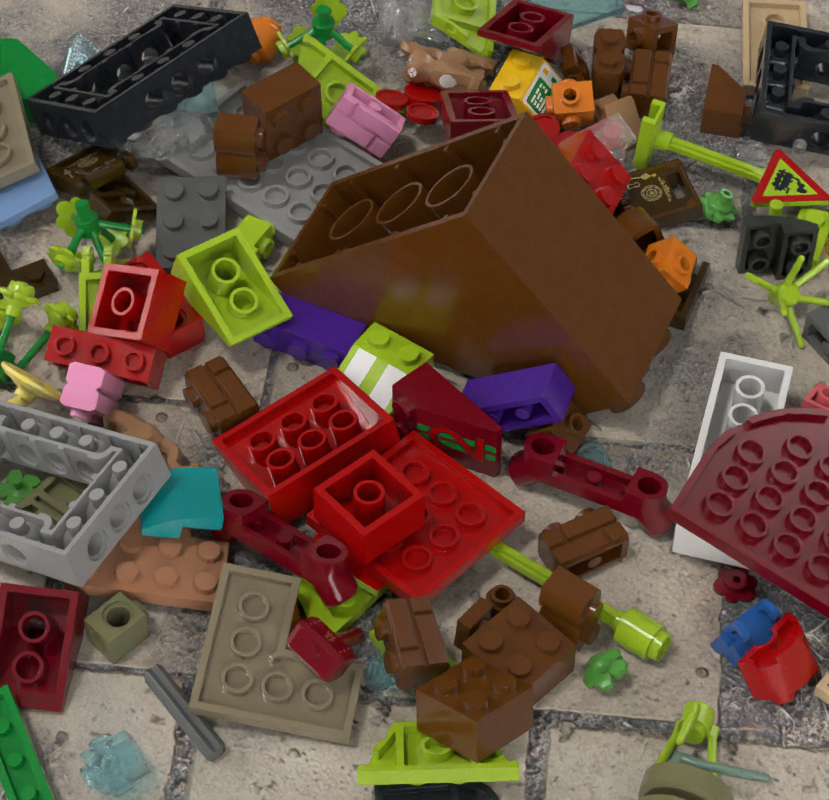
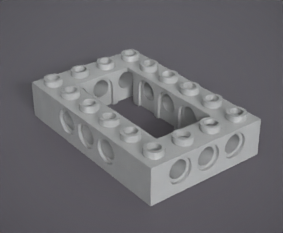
(121, 482)

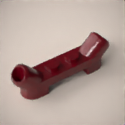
(636, 495)
(318, 561)

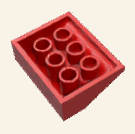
(305, 441)

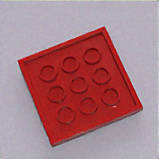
(460, 527)

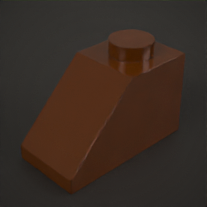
(724, 105)

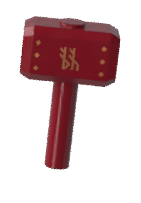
(322, 649)

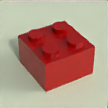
(596, 167)
(137, 305)
(369, 506)

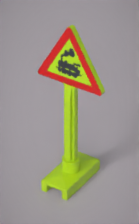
(779, 181)

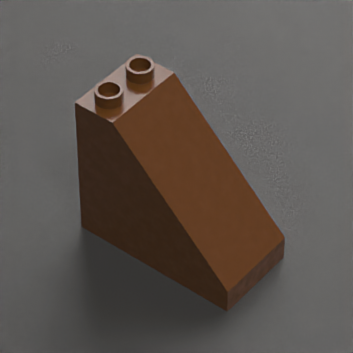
(489, 263)

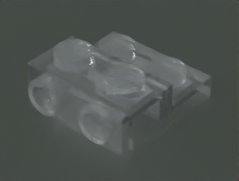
(408, 21)
(172, 133)

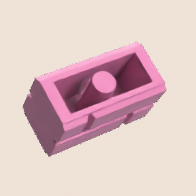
(365, 121)
(91, 392)

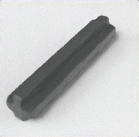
(177, 705)

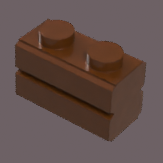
(647, 79)
(218, 396)
(584, 542)
(411, 641)

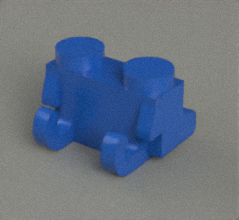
(746, 631)

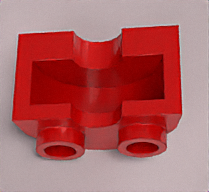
(781, 665)

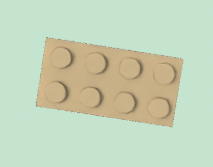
(754, 20)

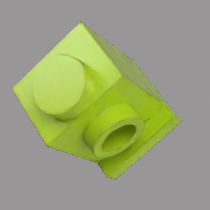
(259, 235)

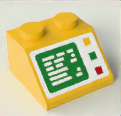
(527, 81)

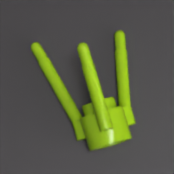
(694, 727)

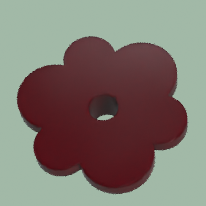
(735, 585)

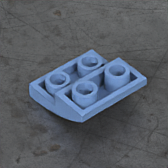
(26, 196)

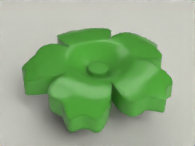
(17, 487)
(605, 669)

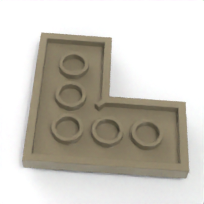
(252, 676)

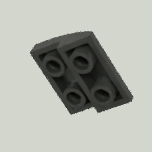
(775, 245)

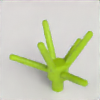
(788, 294)

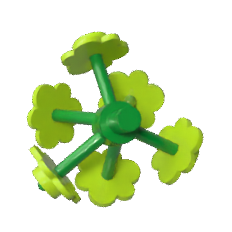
(327, 15)
(84, 223)

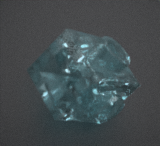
(113, 764)

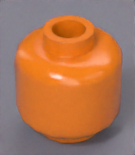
(267, 33)

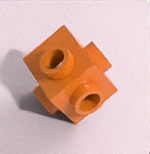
(571, 103)
(673, 261)

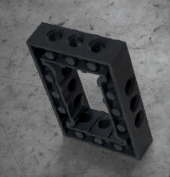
(171, 50)
(783, 55)

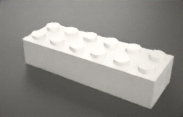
(738, 391)

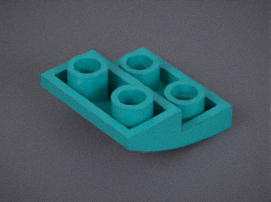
(186, 500)

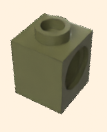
(117, 641)

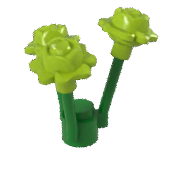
(18, 297)

